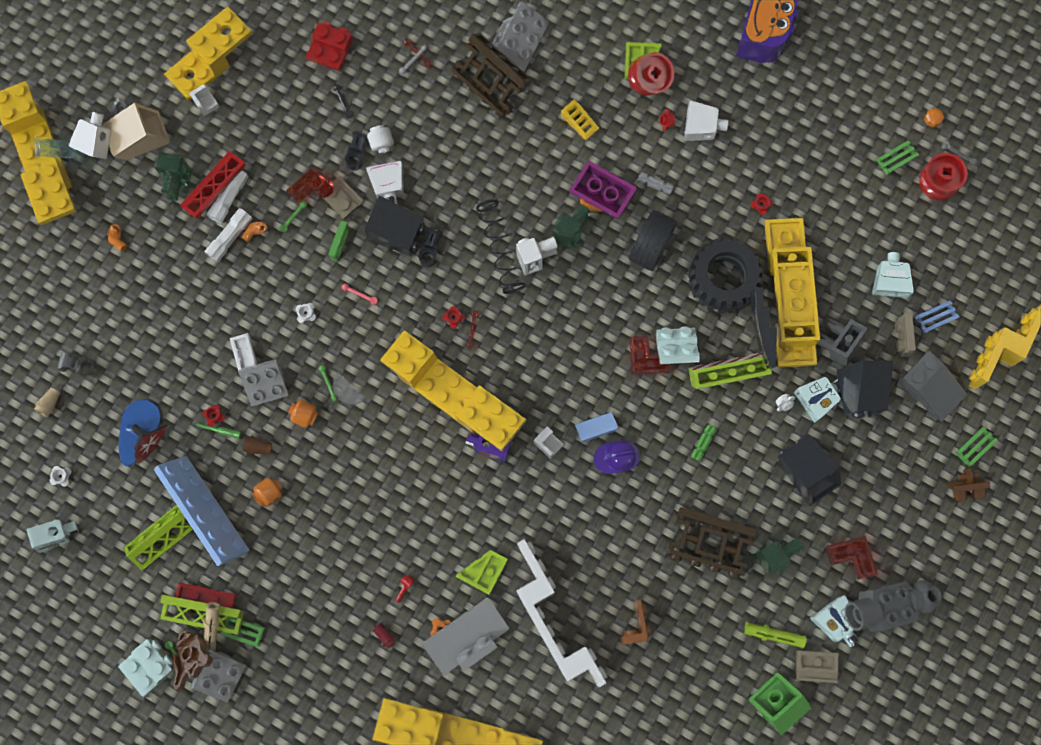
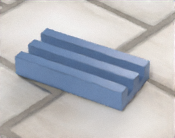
(951, 310)

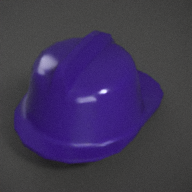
(616, 457)

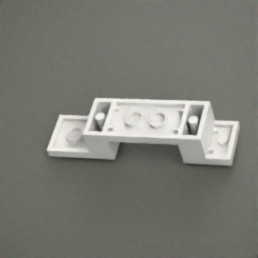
(537, 592)

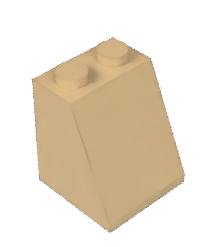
(136, 132)

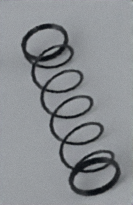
(488, 208)

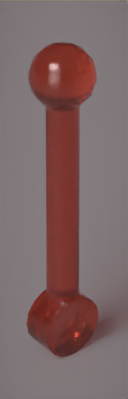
(427, 63)
(474, 314)

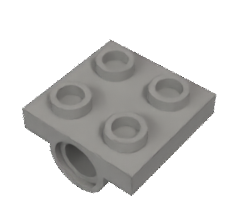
(263, 382)
(220, 677)

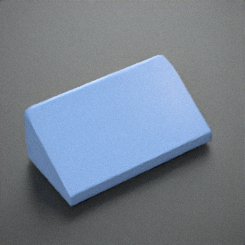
(596, 427)

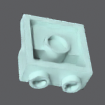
(677, 345)
(147, 667)

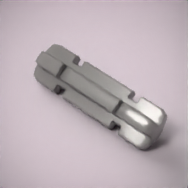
(655, 183)

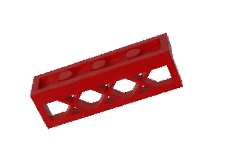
(212, 185)

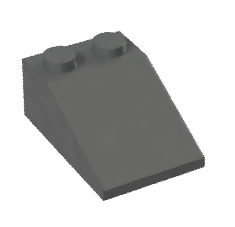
(933, 386)

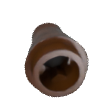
(254, 445)

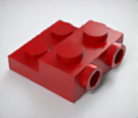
(329, 46)

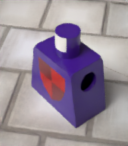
(491, 451)

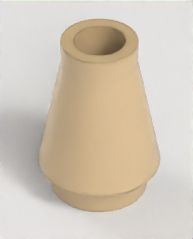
(47, 403)

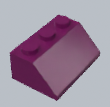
(603, 190)

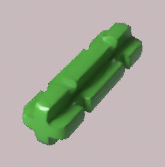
(704, 442)

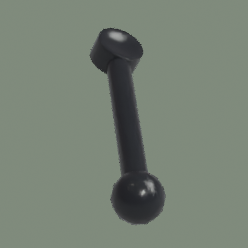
(348, 114)

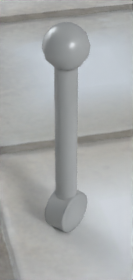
(403, 69)

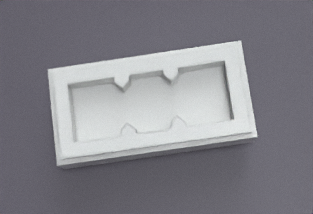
(243, 351)

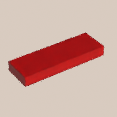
(205, 595)

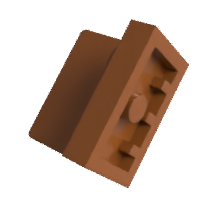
(644, 629)

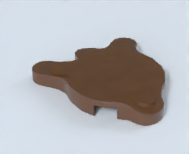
(190, 658)

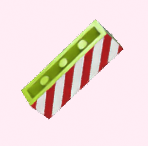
(728, 371)

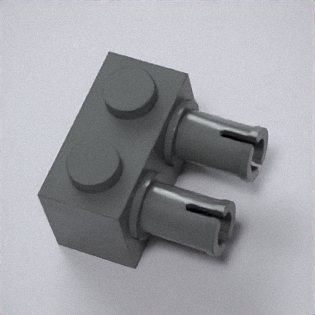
(847, 344)

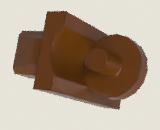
(968, 483)

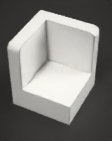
(204, 100)
(548, 442)

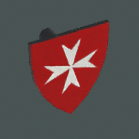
(146, 441)

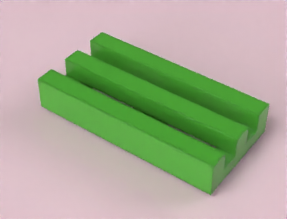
(909, 150)
(339, 241)
(987, 435)
(258, 636)

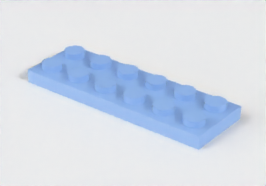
(201, 510)

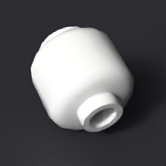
(380, 139)

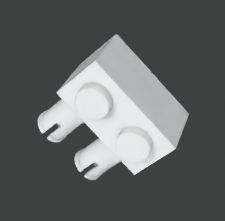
(531, 253)

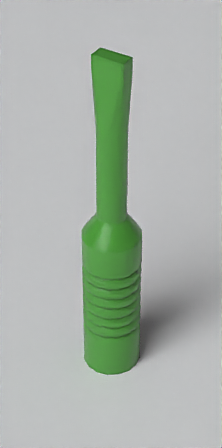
(223, 431)

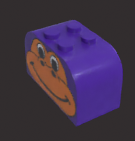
(767, 29)

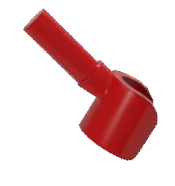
(407, 581)

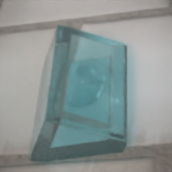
(54, 148)

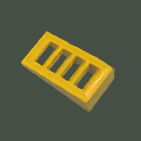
(565, 114)

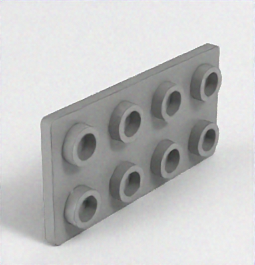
(521, 35)
(466, 638)

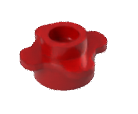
(667, 119)
(761, 198)
(453, 311)
(213, 410)

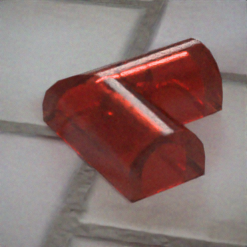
(311, 181)
(640, 359)
(855, 550)

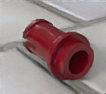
(384, 635)

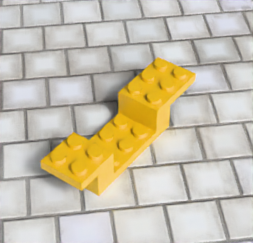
(43, 176)
(795, 292)
(452, 393)
(413, 725)

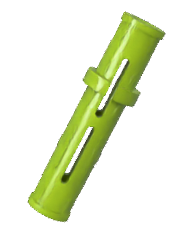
(767, 633)

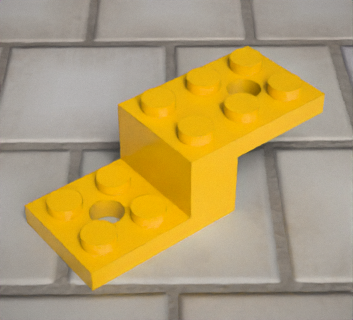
(208, 52)
(1006, 347)

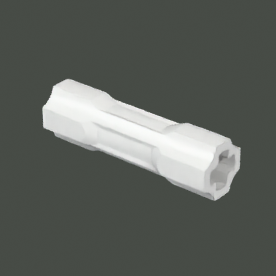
(221, 206)
(237, 224)

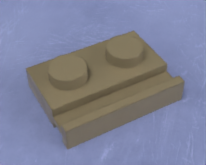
(343, 199)
(905, 332)
(816, 666)

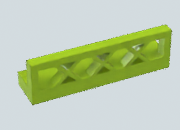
(155, 532)
(199, 606)

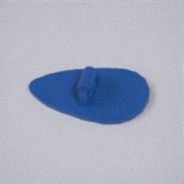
(143, 414)

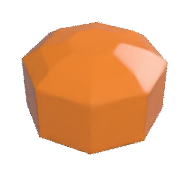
(934, 117)

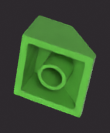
(780, 703)

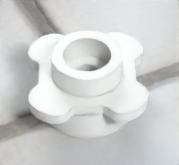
(305, 308)
(785, 402)
(56, 471)

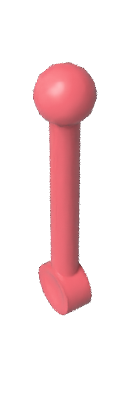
(373, 300)

